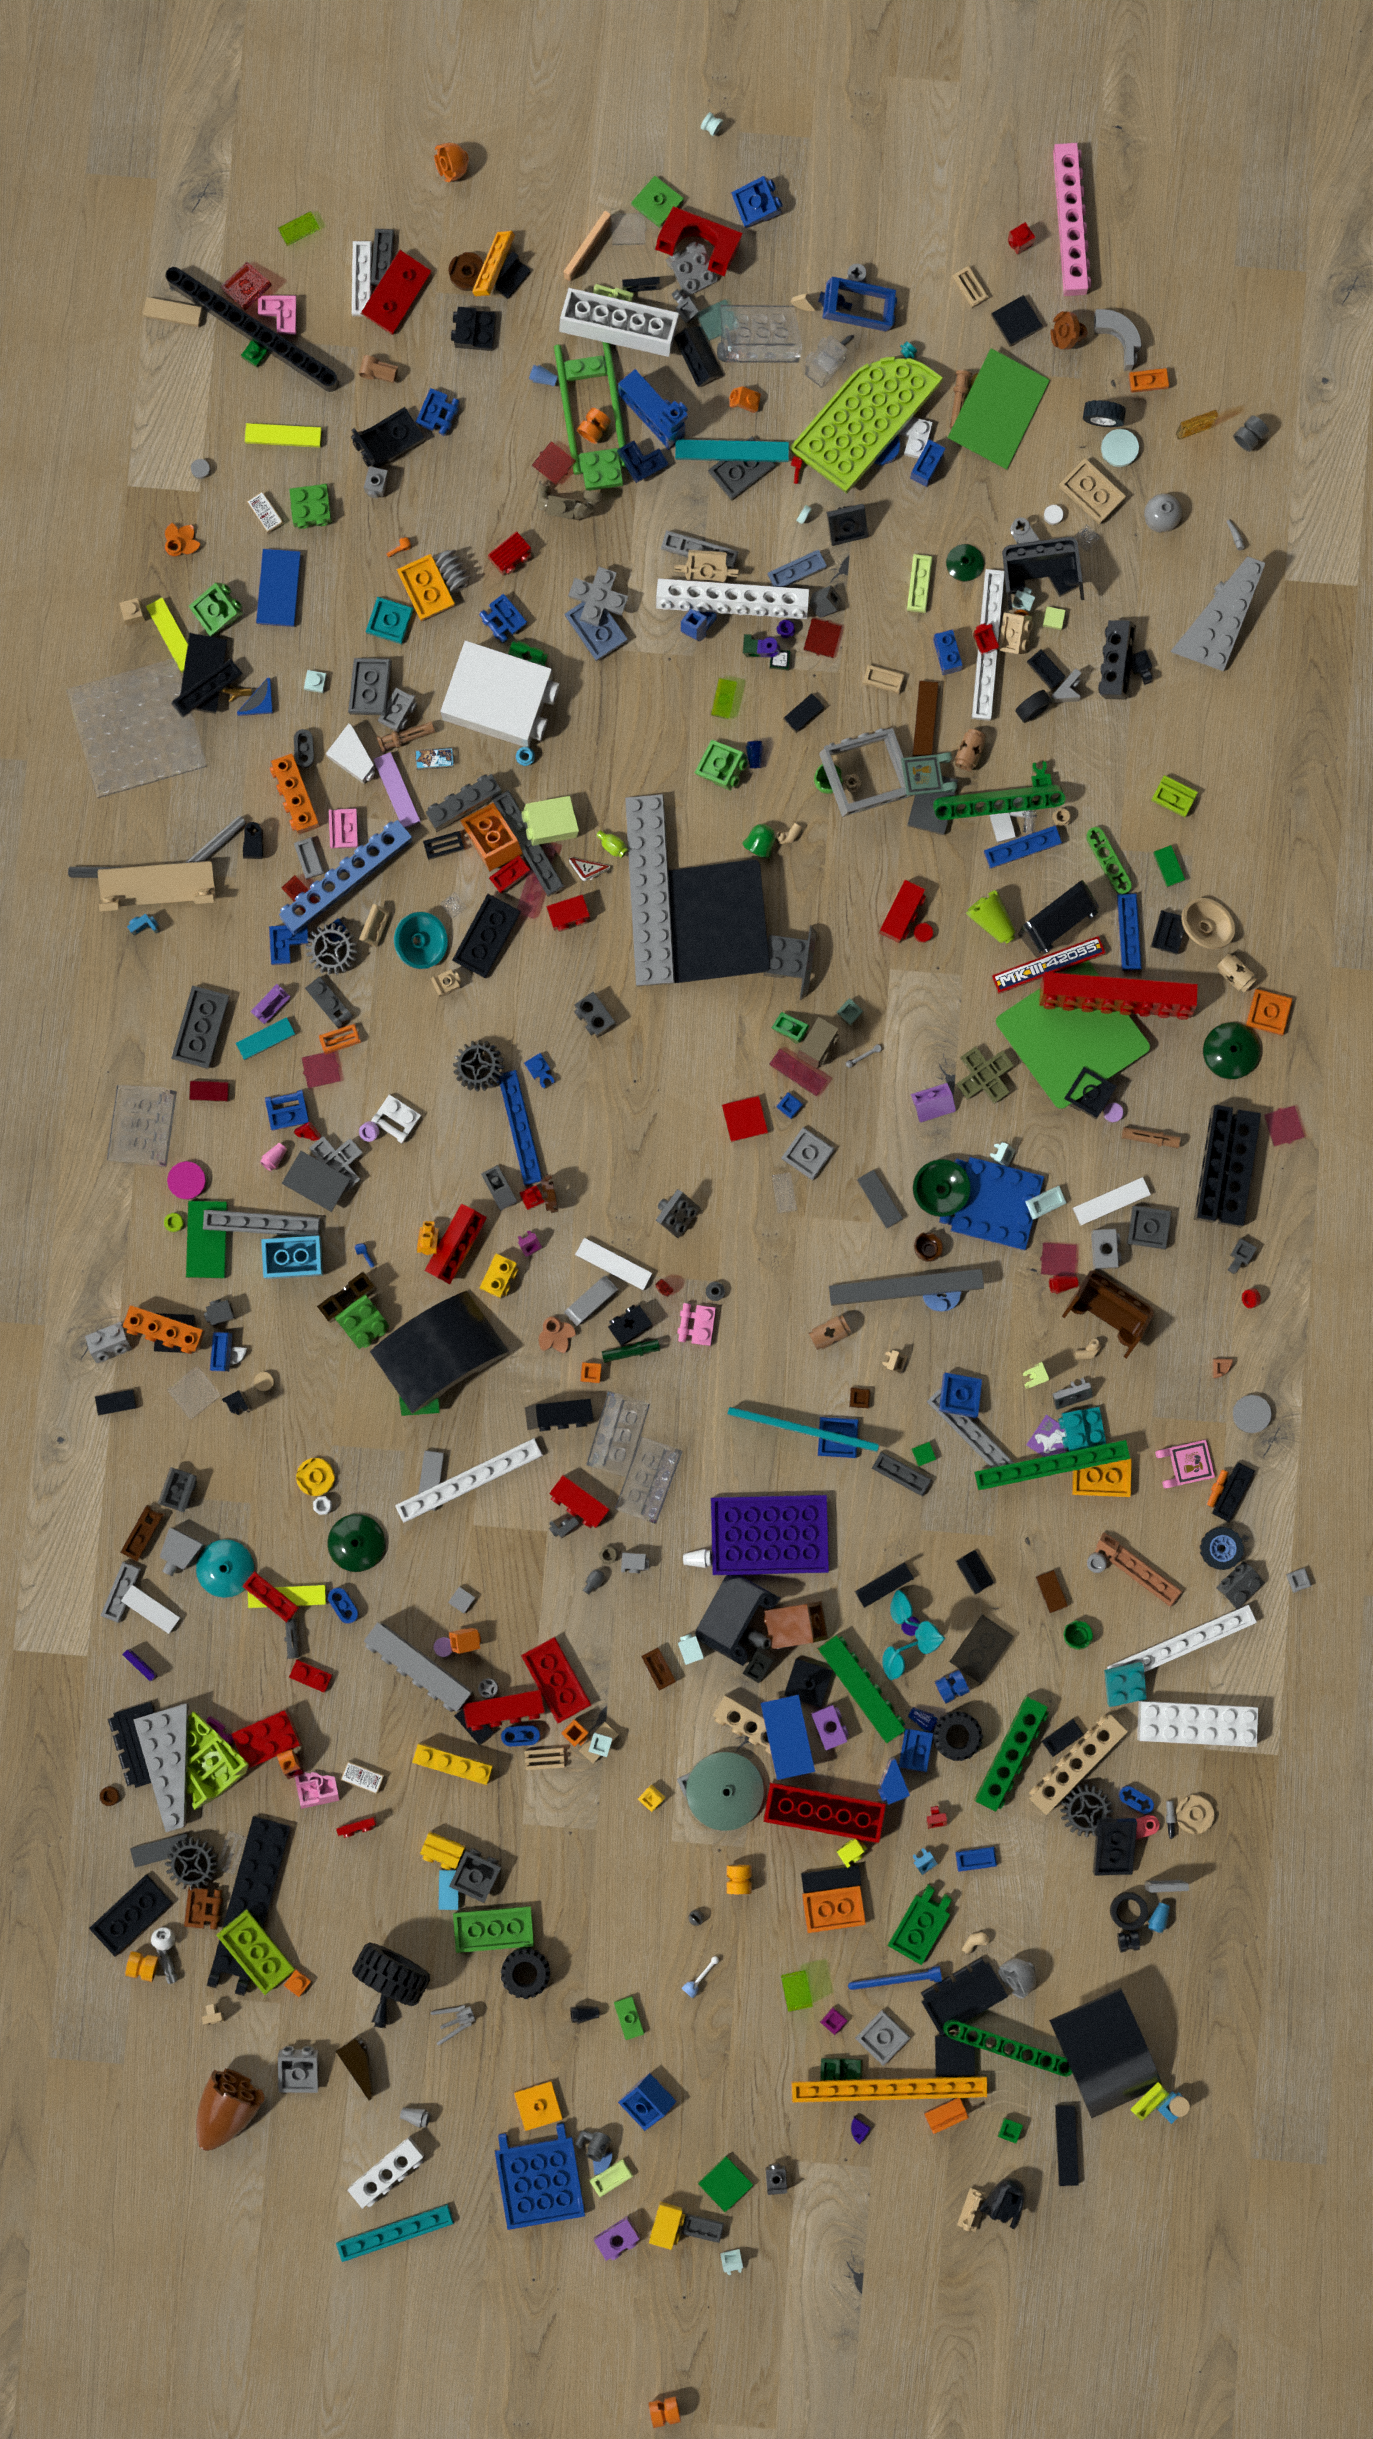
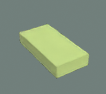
(611, 2177)

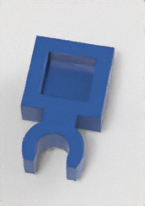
(538, 1067)

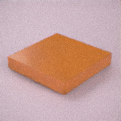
(1269, 1012)

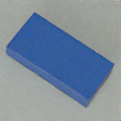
(221, 1351)
(975, 1859)

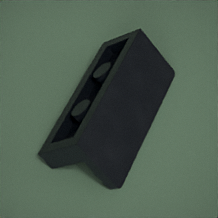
(698, 355)
(884, 1584)

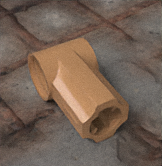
(373, 368)

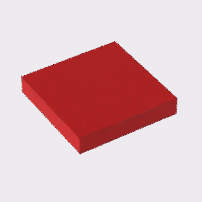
(744, 1119)

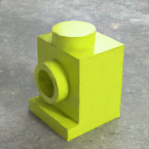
(851, 1851)

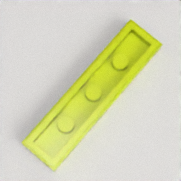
(283, 435)
(169, 631)
(298, 1595)

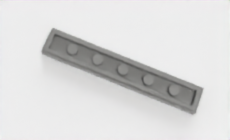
(261, 1223)
(972, 1435)

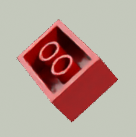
(266, 1738)

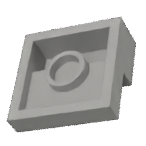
(298, 2070)

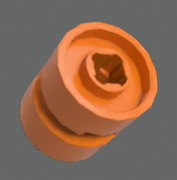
(591, 431)
(664, 2412)

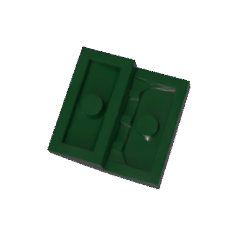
(841, 2069)

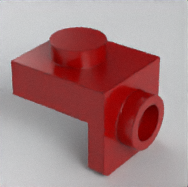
(985, 638)

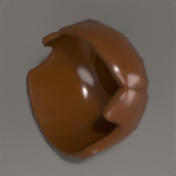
(928, 1247)

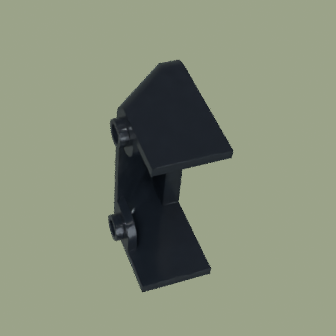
(1041, 560)
(1058, 918)

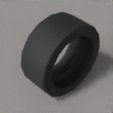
(1033, 706)
(1114, 1911)

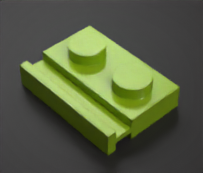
(1174, 796)

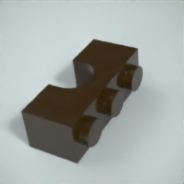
(348, 1295)

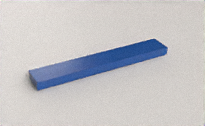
(520, 1128)

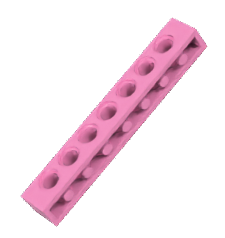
(1061, 154)

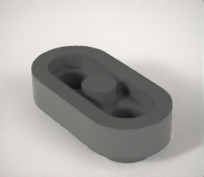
(303, 749)

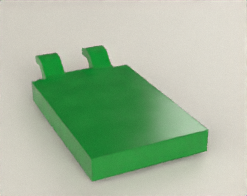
(920, 1926)

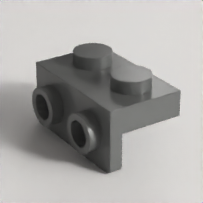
(177, 1489)
(1240, 1584)

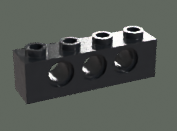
(1124, 650)

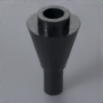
(381, 2015)

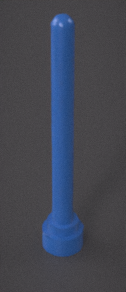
(933, 1974)

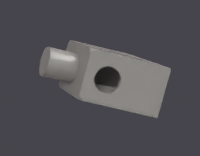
(179, 1551)

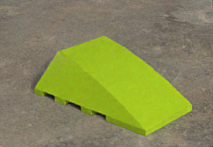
(211, 1763)

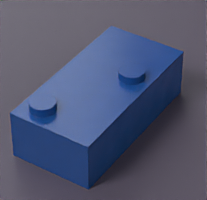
(647, 405)

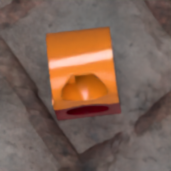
(290, 1762)

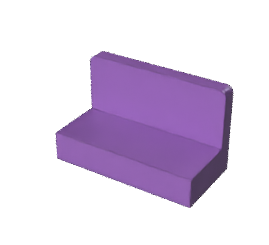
(933, 1102)

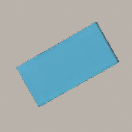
(447, 1896)

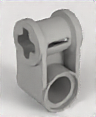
(1027, 533)

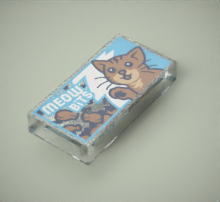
(434, 758)

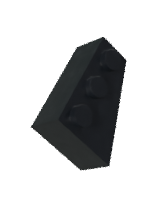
(559, 1415)

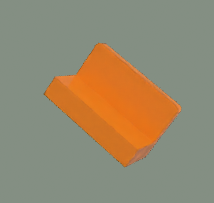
(946, 2115)

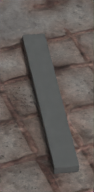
(906, 1287)

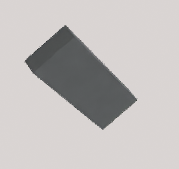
(382, 254)
(879, 1199)
(901, 1474)
(156, 1850)

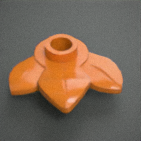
(182, 538)

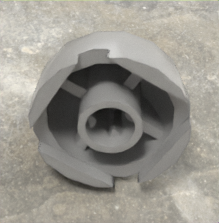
(1163, 513)
(1019, 1976)

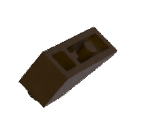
(357, 2062)

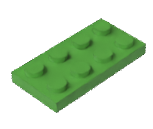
(493, 1929)

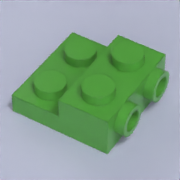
(310, 506)
(216, 608)
(722, 765)
(362, 1322)

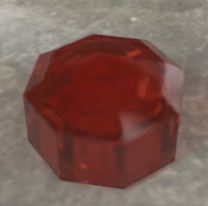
(663, 1288)

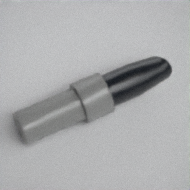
(1170, 1819)

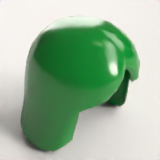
(760, 840)

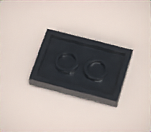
(1114, 1846)

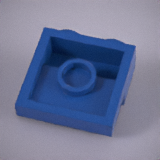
(757, 201)

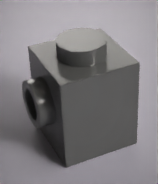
(219, 1312)

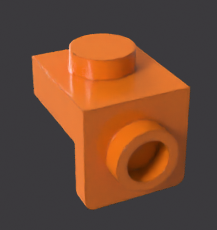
(745, 399)

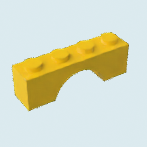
(452, 1764)

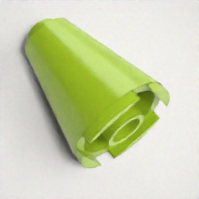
(993, 917)

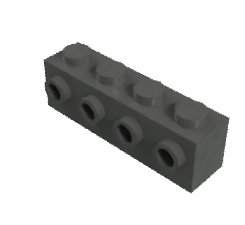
(463, 803)

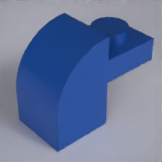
(697, 623)

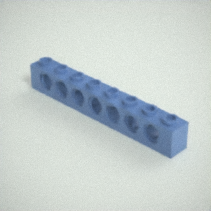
(296, 923)

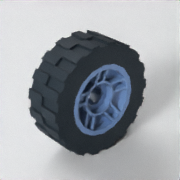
(1232, 1553)

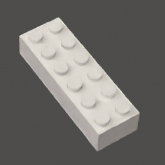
(618, 322)
(1197, 1723)

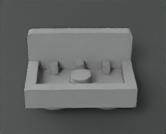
(397, 710)
(108, 1342)

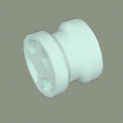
(711, 124)

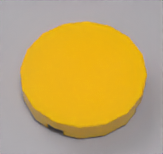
(315, 1477)

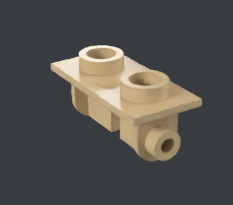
(970, 2213)

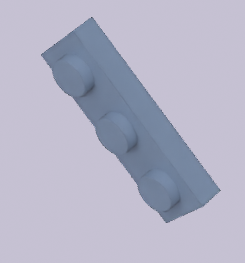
(797, 569)

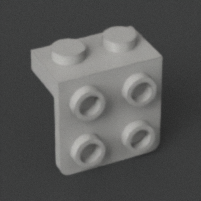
(691, 268)

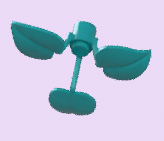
(927, 1635)

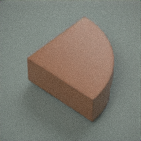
(1221, 1367)

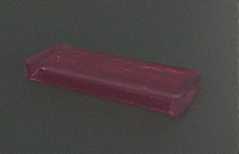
(798, 1072)

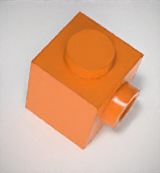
(464, 1640)
(575, 1733)

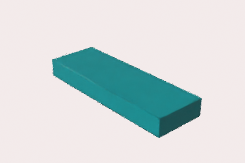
(265, 1038)

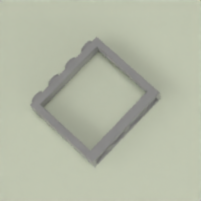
(848, 744)

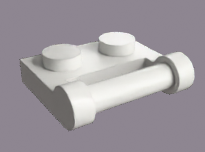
(399, 1113)

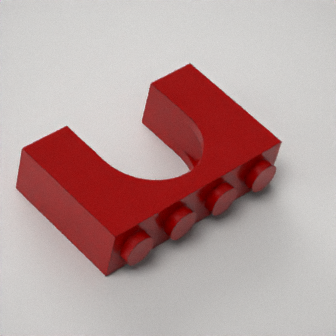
(685, 224)

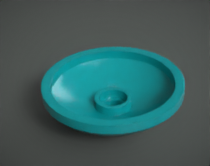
(430, 938)
(234, 1557)

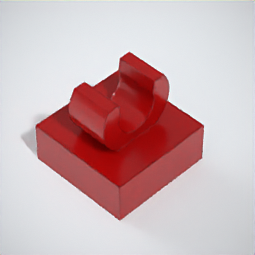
(531, 1197)
(936, 1819)

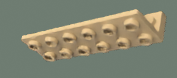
(156, 885)

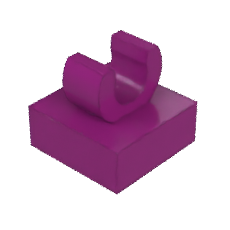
(529, 1244)

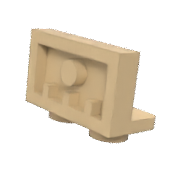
(1015, 633)

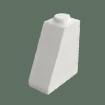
(351, 755)

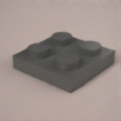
(1149, 1227)

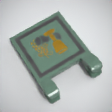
(924, 775)

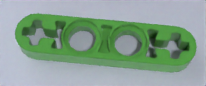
(1111, 859)

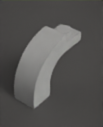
(1122, 328)

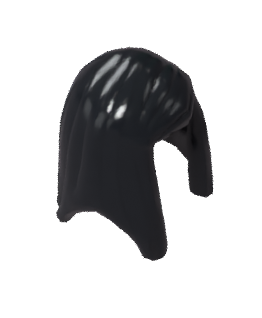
(1005, 2202)

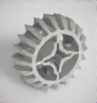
(339, 944)

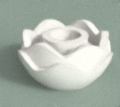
(167, 1942)

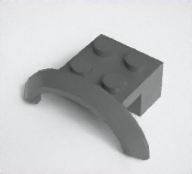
(792, 958)

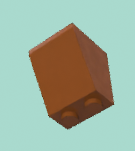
(796, 1625)

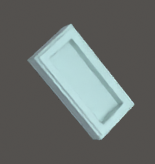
(1045, 1202)

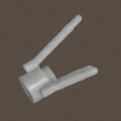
(464, 2017)

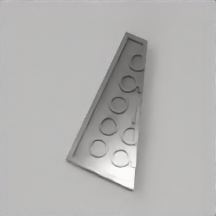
(1217, 627)
(166, 1756)

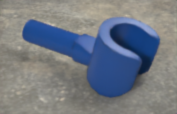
(362, 1249)

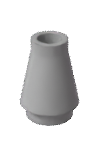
(417, 2117)

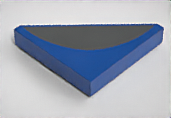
(259, 702)

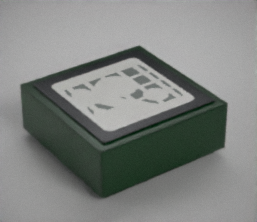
(781, 661)

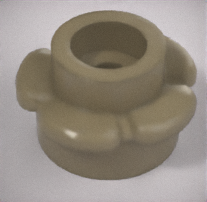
(613, 1555)

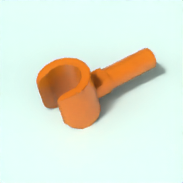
(404, 546)

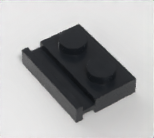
(1168, 933)

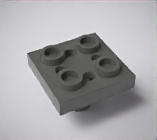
(677, 1213)

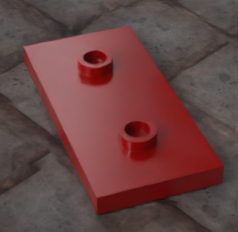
(395, 292)
(556, 1680)

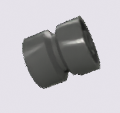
(1253, 430)

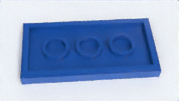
(278, 587)
(787, 1737)

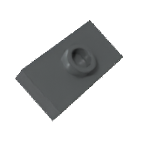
(702, 2228)

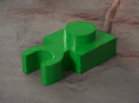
(1041, 778)

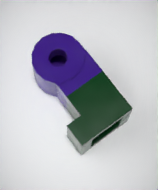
(760, 648)

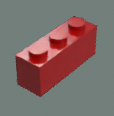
(902, 911)
(578, 1502)

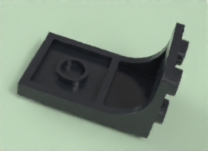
(387, 439)

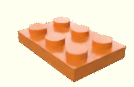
(833, 1909)

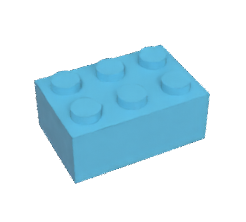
(292, 1257)

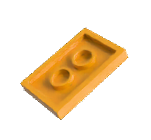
(425, 587)
(1103, 1480)

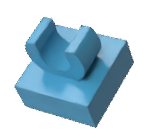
(926, 1862)

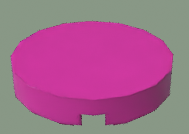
(186, 1180)

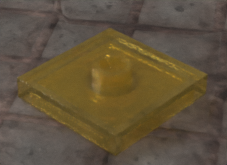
(1197, 424)

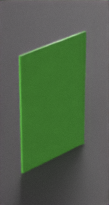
(998, 408)

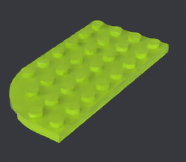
(864, 418)

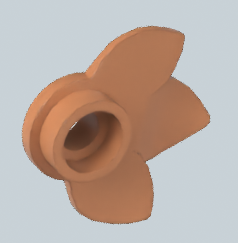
(556, 1338)

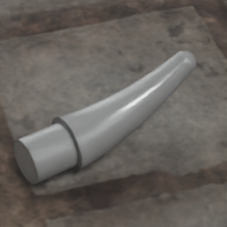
(1238, 540)

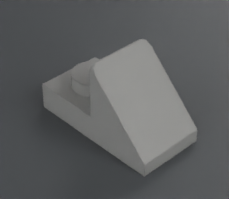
(1064, 692)

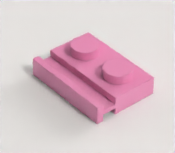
(343, 828)

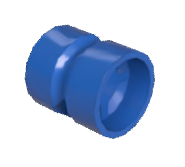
(952, 1686)

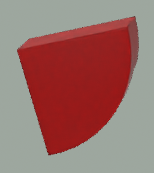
(307, 1131)

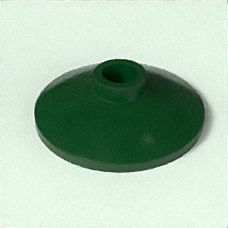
(962, 571)

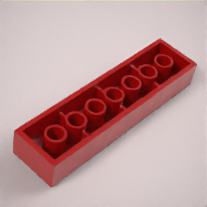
(1118, 994)

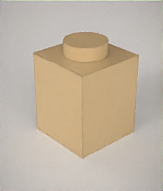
(132, 612)

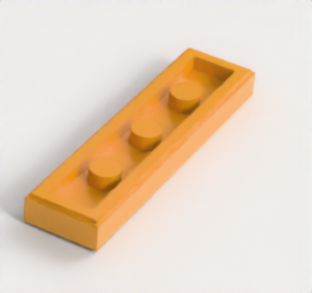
(493, 263)

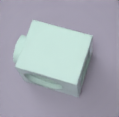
(690, 1649)

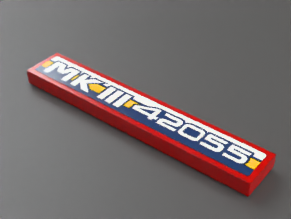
(1050, 963)

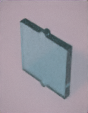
(711, 320)

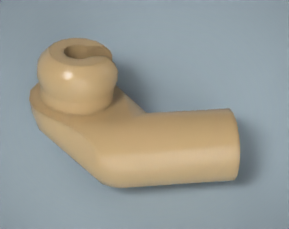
(788, 837)

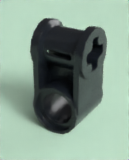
(253, 844)

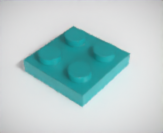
(1125, 1684)

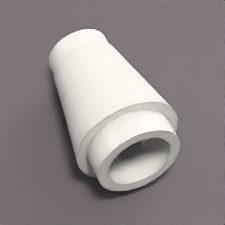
(698, 1558)

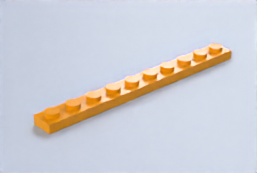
(889, 2089)

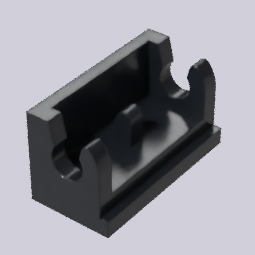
(236, 1401)

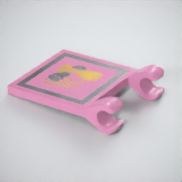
(1189, 1462)

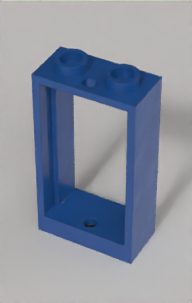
(830, 303)

